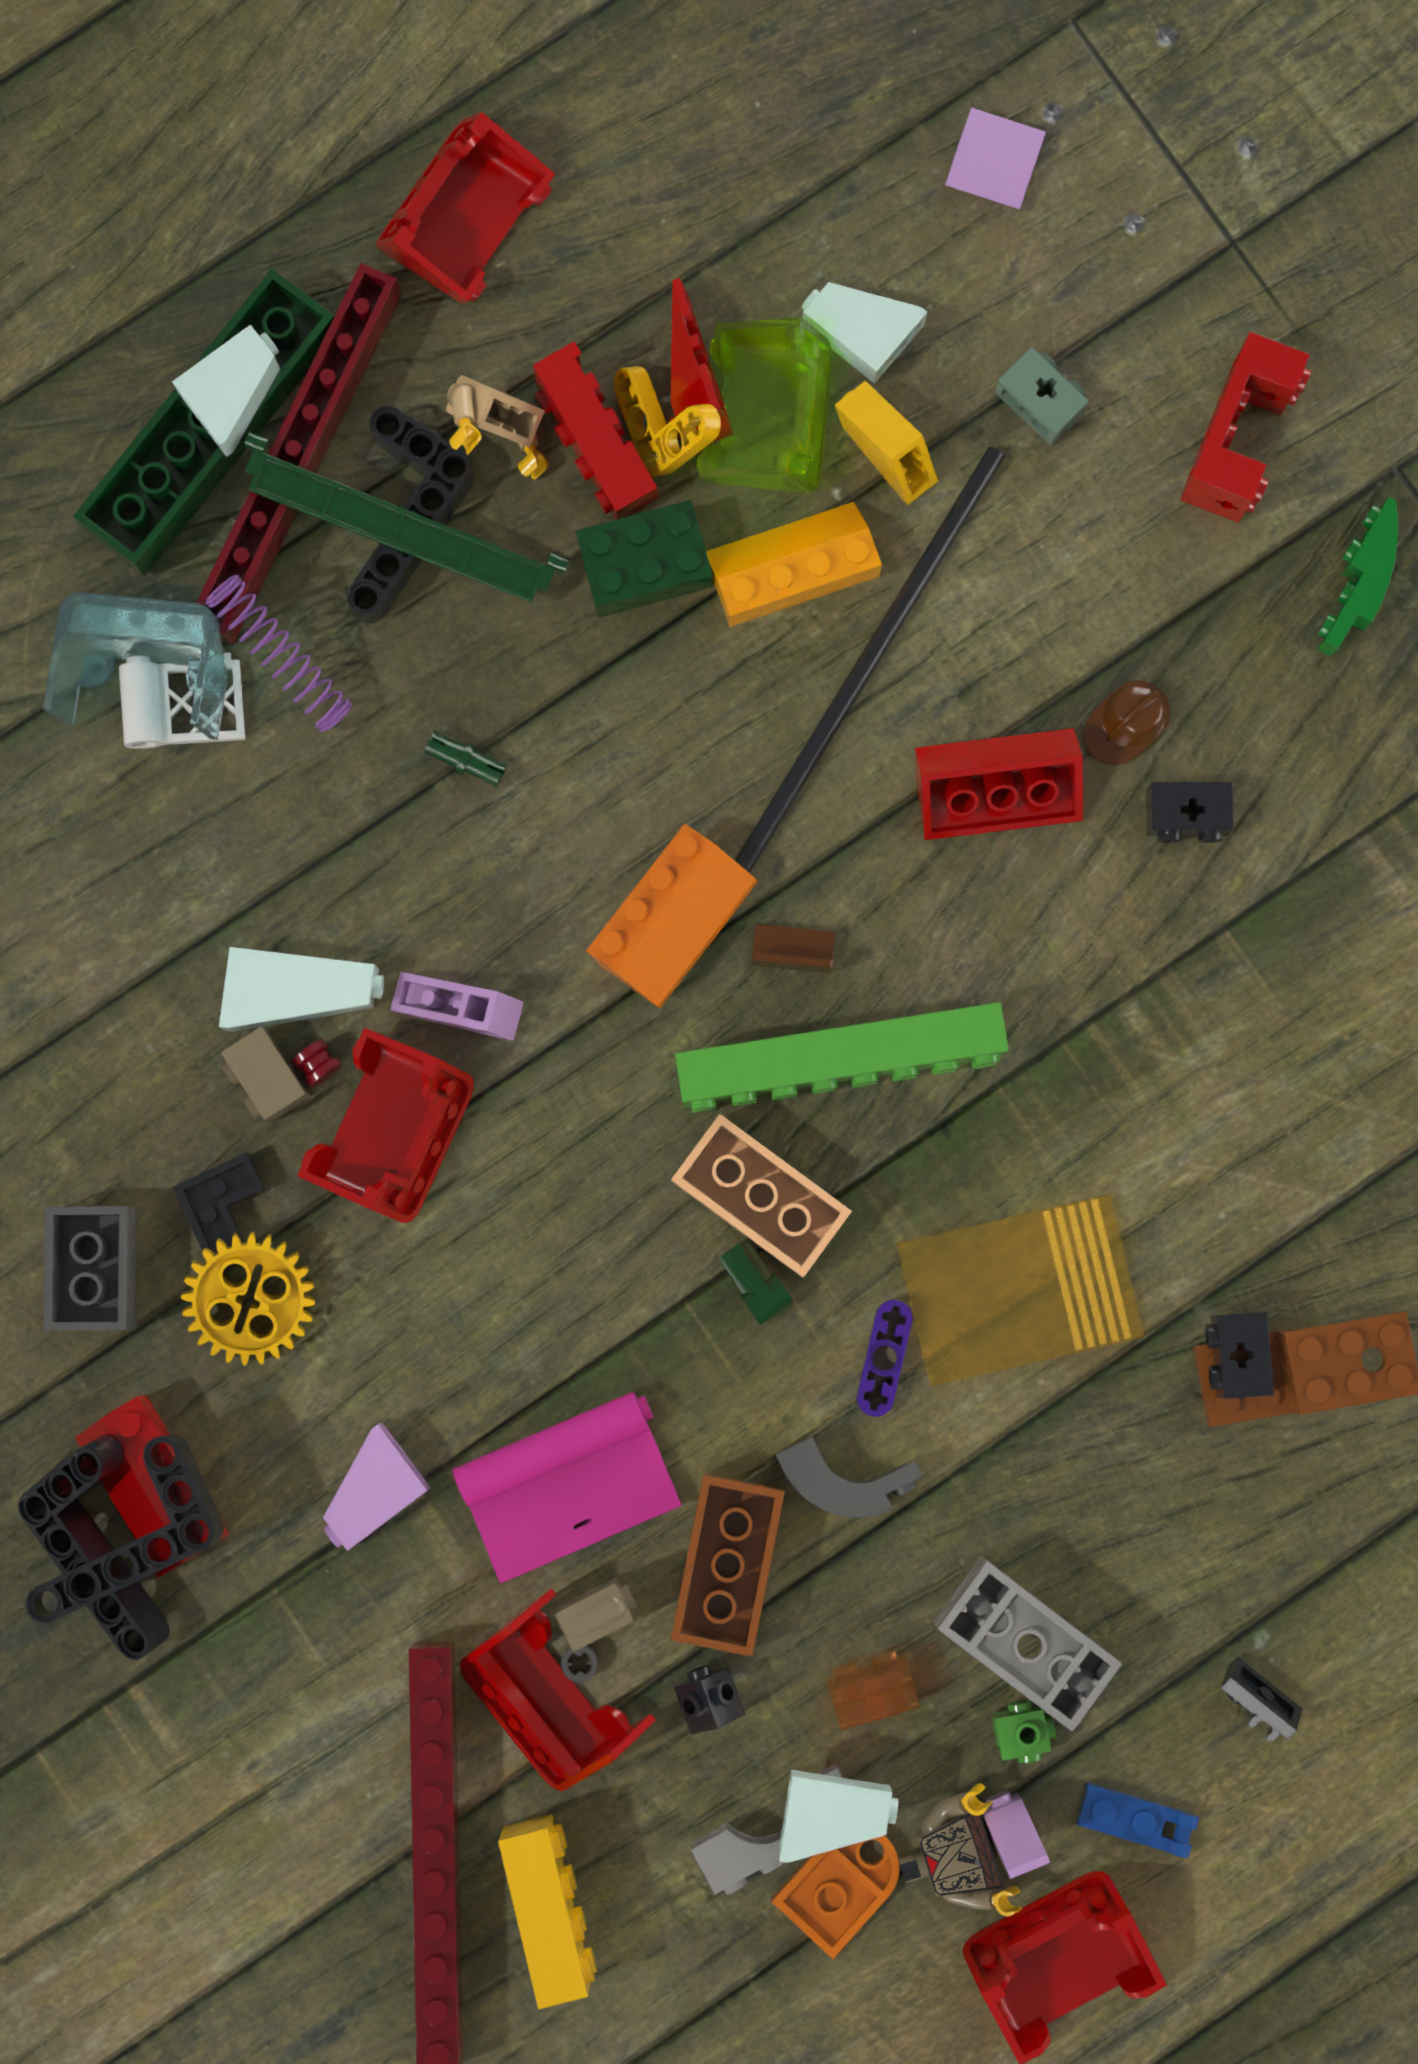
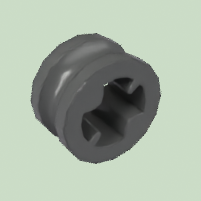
(581, 1675)

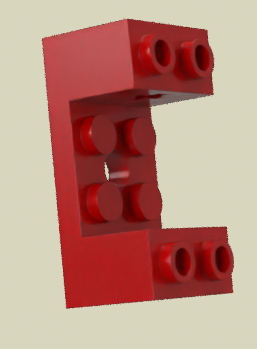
(1261, 375)

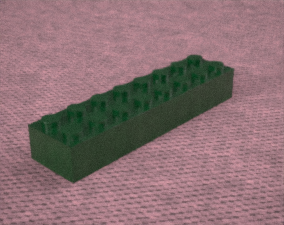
(174, 458)

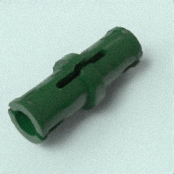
(465, 758)

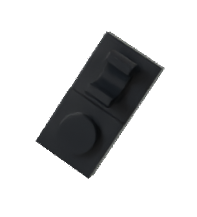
(1262, 1699)

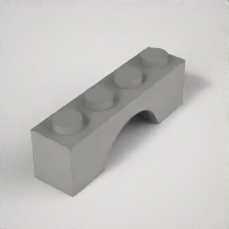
(731, 1856)

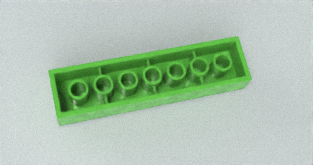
(842, 1055)

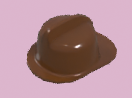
(1126, 722)

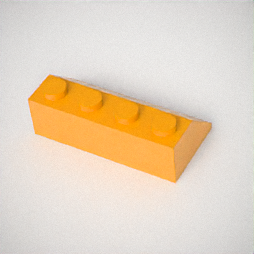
(794, 563)

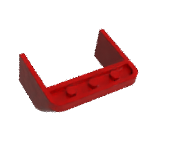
(542, 1706)

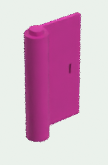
(572, 1472)

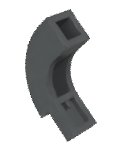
(838, 1495)

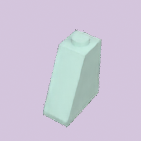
(863, 326)
(230, 386)
(832, 1814)

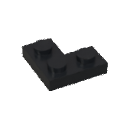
(210, 1194)

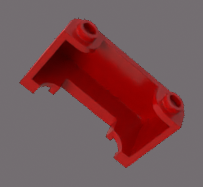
(465, 207)
(392, 1128)
(1058, 1959)

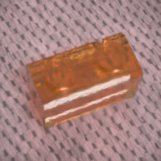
(872, 1691)

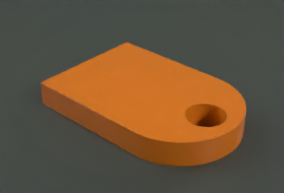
(838, 1893)

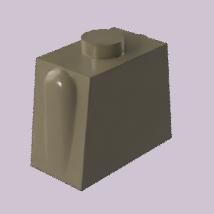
(596, 1613)

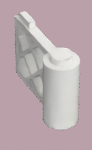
(147, 704)

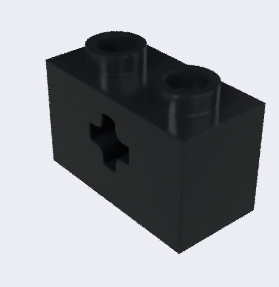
(1209, 799)
(1254, 1372)

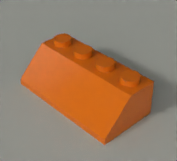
(672, 916)

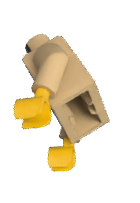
(497, 413)

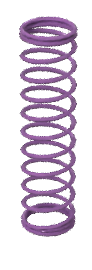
(340, 707)

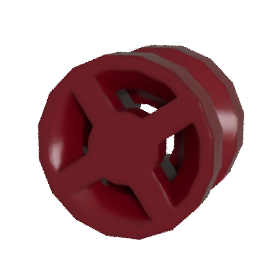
(316, 1063)

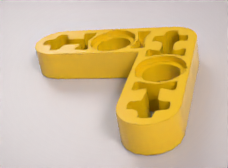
(659, 443)

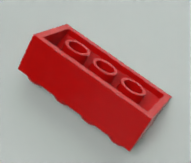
(999, 784)
(131, 1484)

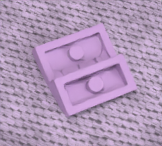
(995, 158)

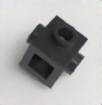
(709, 1699)

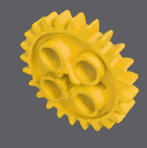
(213, 1287)

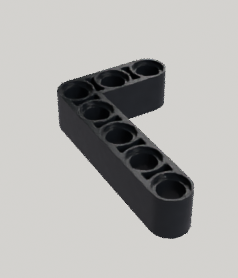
(433, 485)
(73, 1538)
(142, 1550)

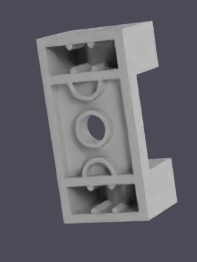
(991, 1616)

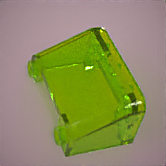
(775, 405)

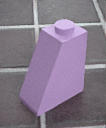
(373, 1490)

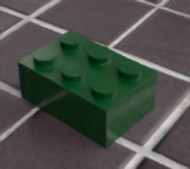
(644, 558)

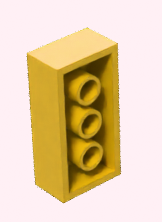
(546, 1912)

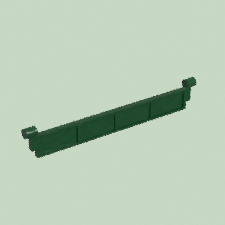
(397, 526)

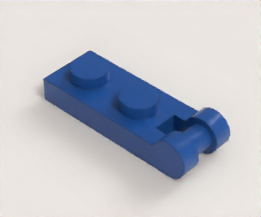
(1136, 1819)

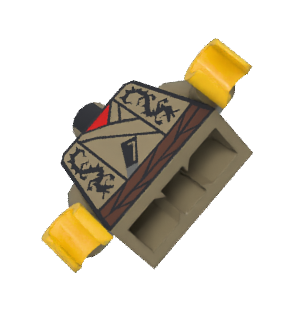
(960, 1856)

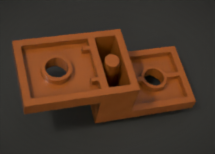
(1321, 1370)

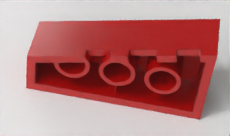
(593, 433)

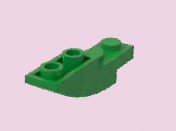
(1371, 568)

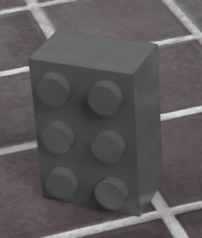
(90, 1268)

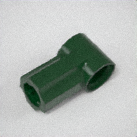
(759, 1288)

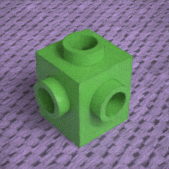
(1009, 1724)

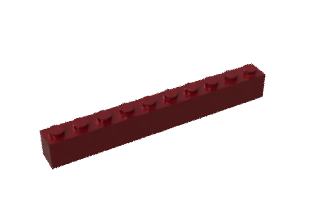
(305, 435)
(435, 1853)

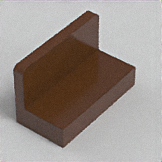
(793, 948)

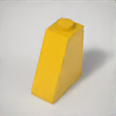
(887, 441)

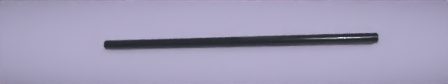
(869, 659)

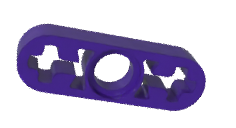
(868, 1385)

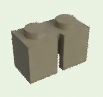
(265, 1076)

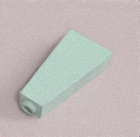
(287, 988)

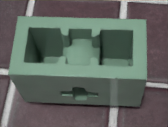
(1046, 415)

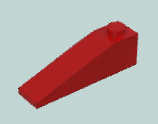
(691, 369)

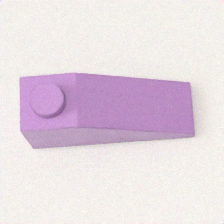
(457, 1005)
(1014, 1834)

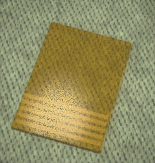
(1020, 1290)

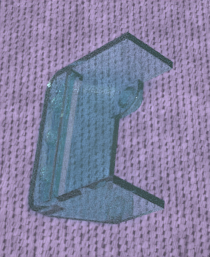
(103, 628)

